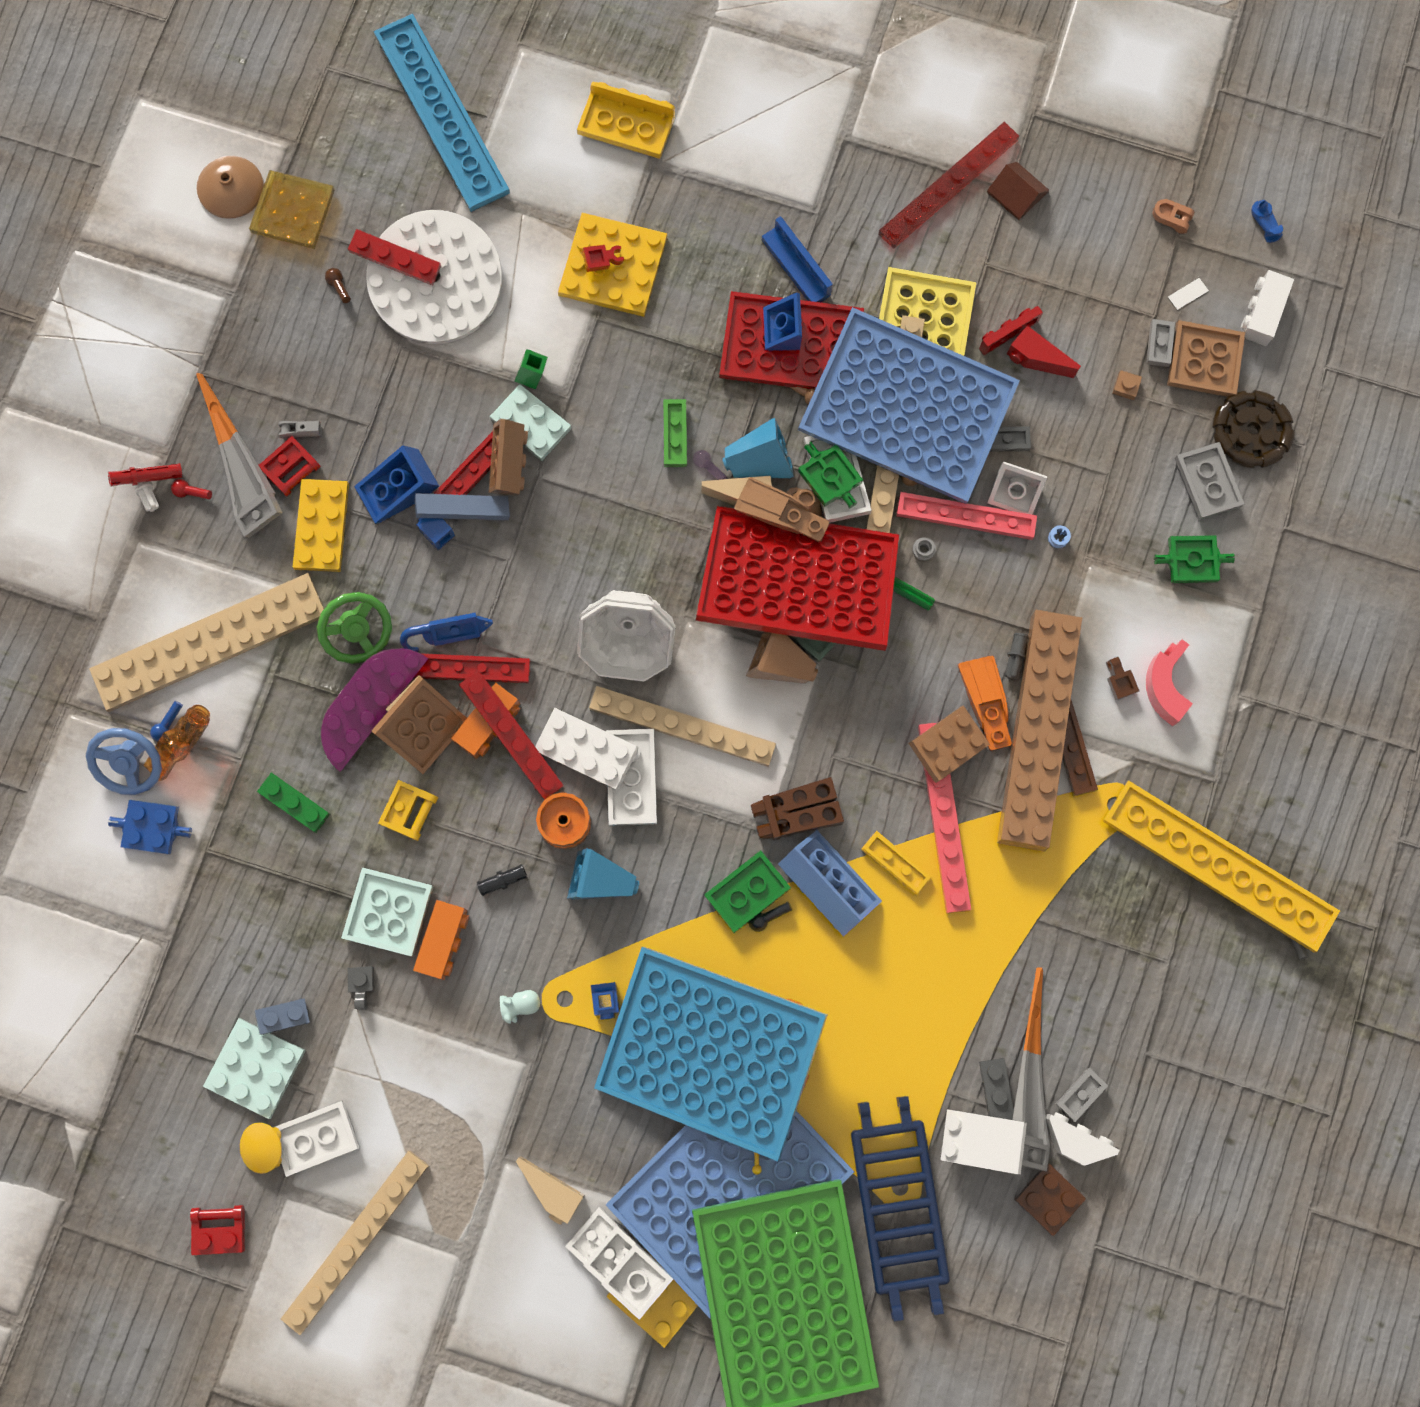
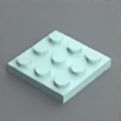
(387, 912)
(254, 1068)

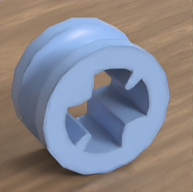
(1063, 530)

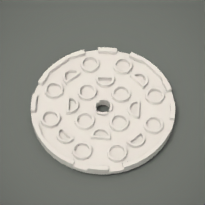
(460, 297)

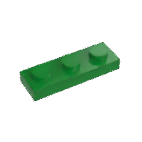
(293, 802)

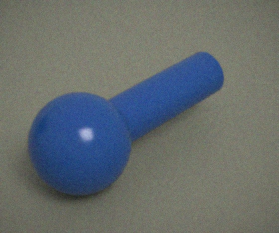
(158, 729)

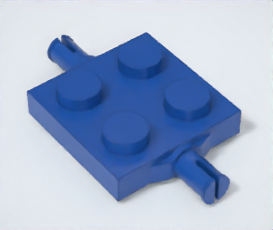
(149, 827)

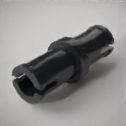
(501, 880)

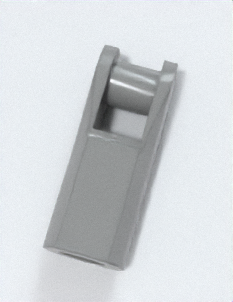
(303, 429)

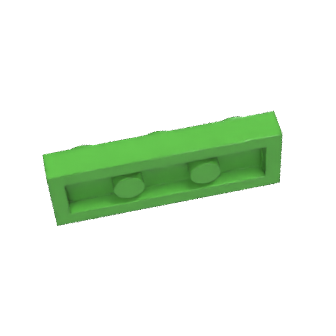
(675, 433)

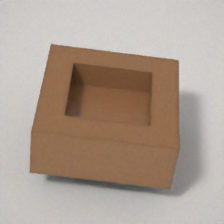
(1127, 385)

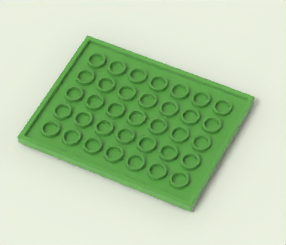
(785, 1297)

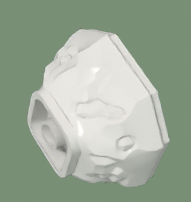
(626, 636)

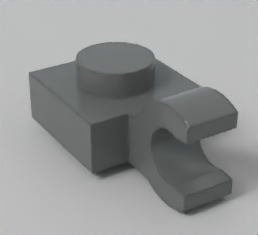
(360, 982)

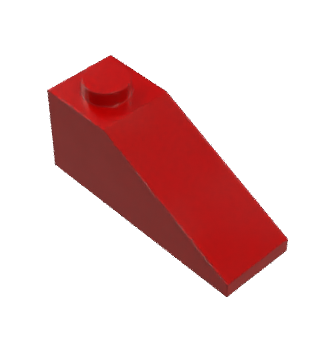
(1038, 354)

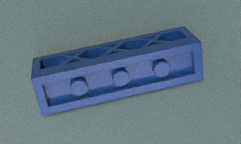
(797, 262)

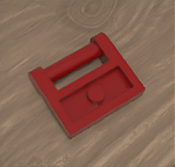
(284, 460)
(217, 1239)

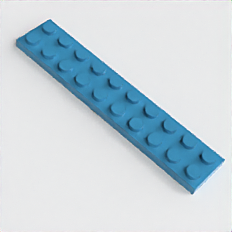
(442, 112)

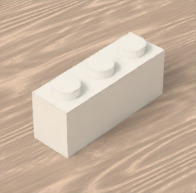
(1266, 307)

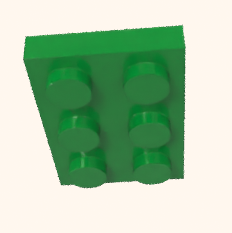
(747, 891)

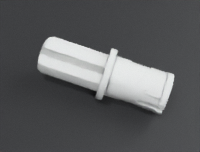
(147, 496)

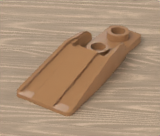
(779, 510)

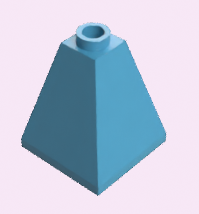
(599, 878)

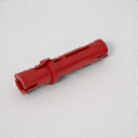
(140, 475)

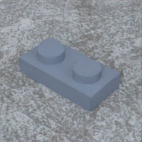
(281, 1016)

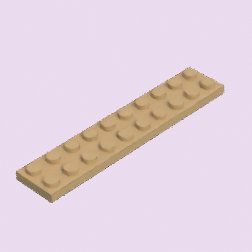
(207, 642)

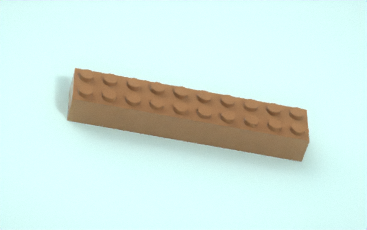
(1039, 731)

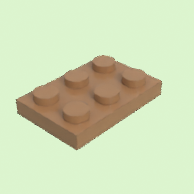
(949, 744)

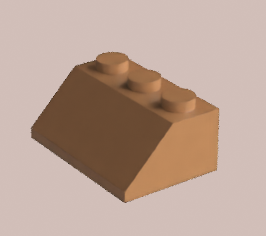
(507, 458)

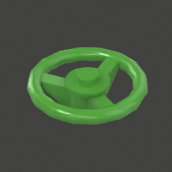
(353, 626)

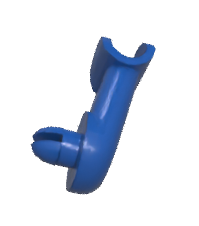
(1264, 216)

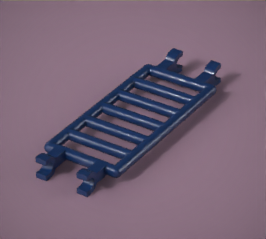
(929, 1202)

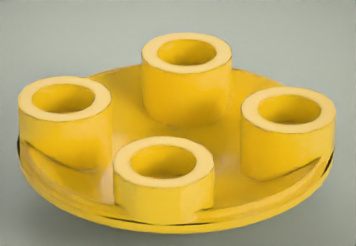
(261, 1147)

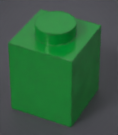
(531, 369)

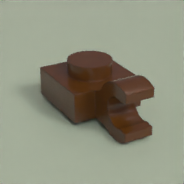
(1121, 683)

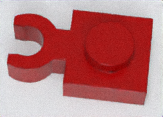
(599, 258)

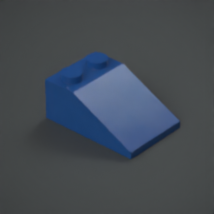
(395, 482)

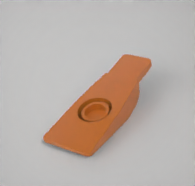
(987, 699)

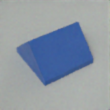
(783, 324)

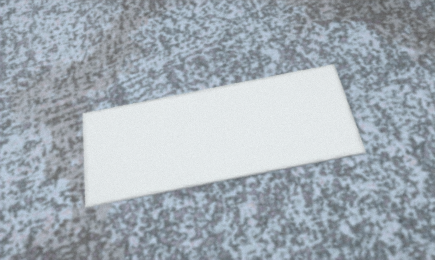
(1188, 293)

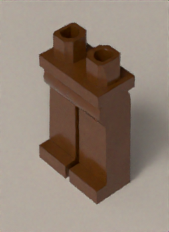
(780, 806)

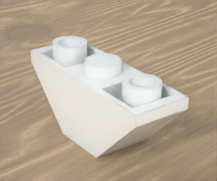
(1077, 1142)

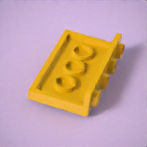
(626, 119)

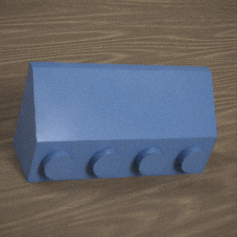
(829, 882)

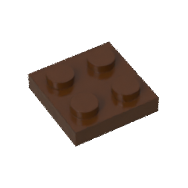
(1050, 1199)

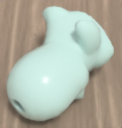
(521, 1003)

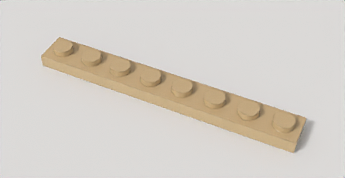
(682, 726)
(354, 1242)

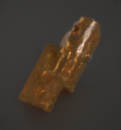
(178, 742)

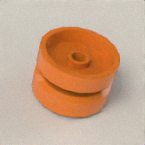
(563, 835)

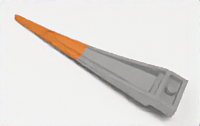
(249, 489)
(1030, 1098)

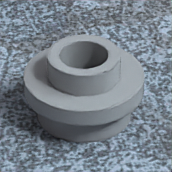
(924, 542)

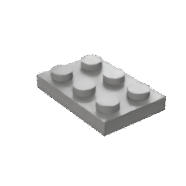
(1209, 481)

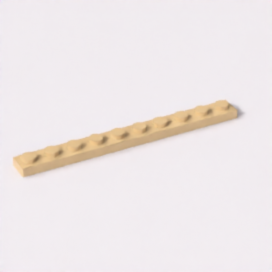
(885, 480)

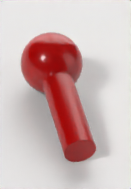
(181, 488)

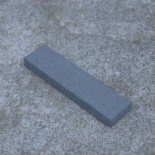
(462, 506)

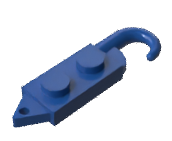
(447, 630)

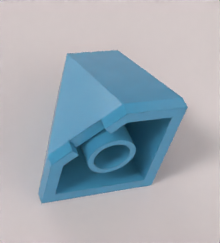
(759, 454)

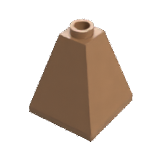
(781, 660)

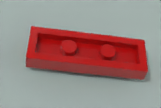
(1010, 329)

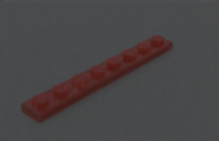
(948, 185)

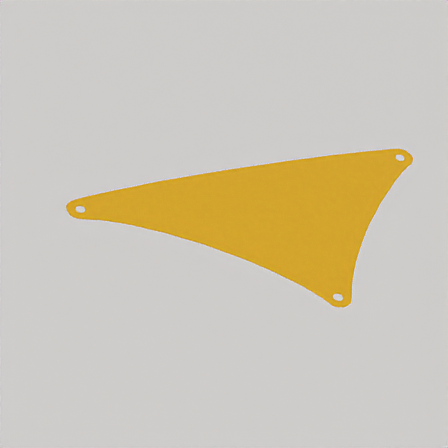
(894, 987)

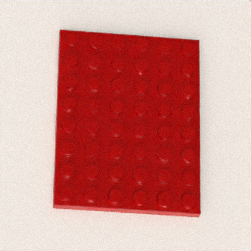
(799, 586)

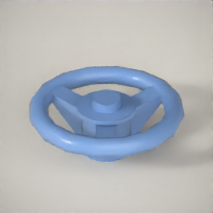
(123, 760)

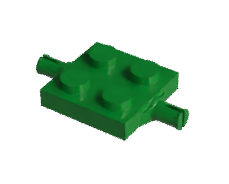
(830, 475)
(1194, 559)

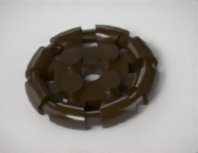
(1262, 420)

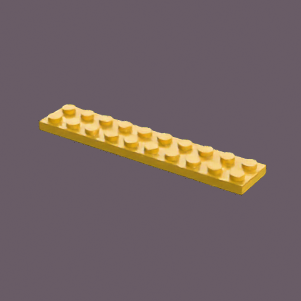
(1221, 866)

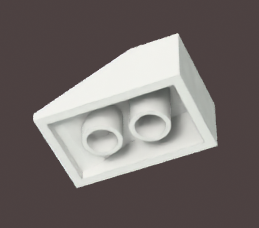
(983, 1141)

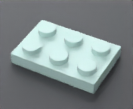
(542, 424)

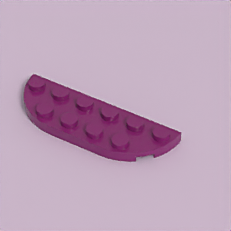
(365, 701)

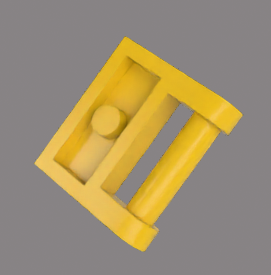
(400, 807)

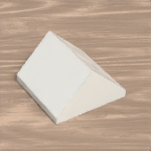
(1016, 489)

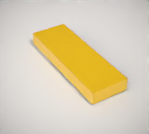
(896, 863)

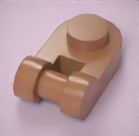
(1165, 212)

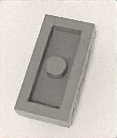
(1160, 343)
(1081, 1094)

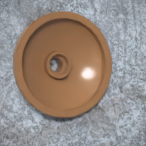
(230, 197)

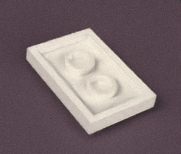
(316, 1138)

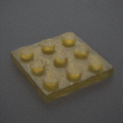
(292, 209)

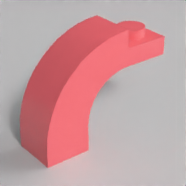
(1160, 688)

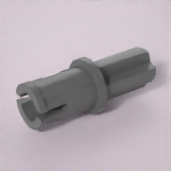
(1016, 656)

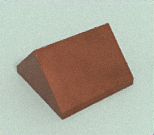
(1017, 190)

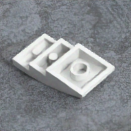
(619, 1263)

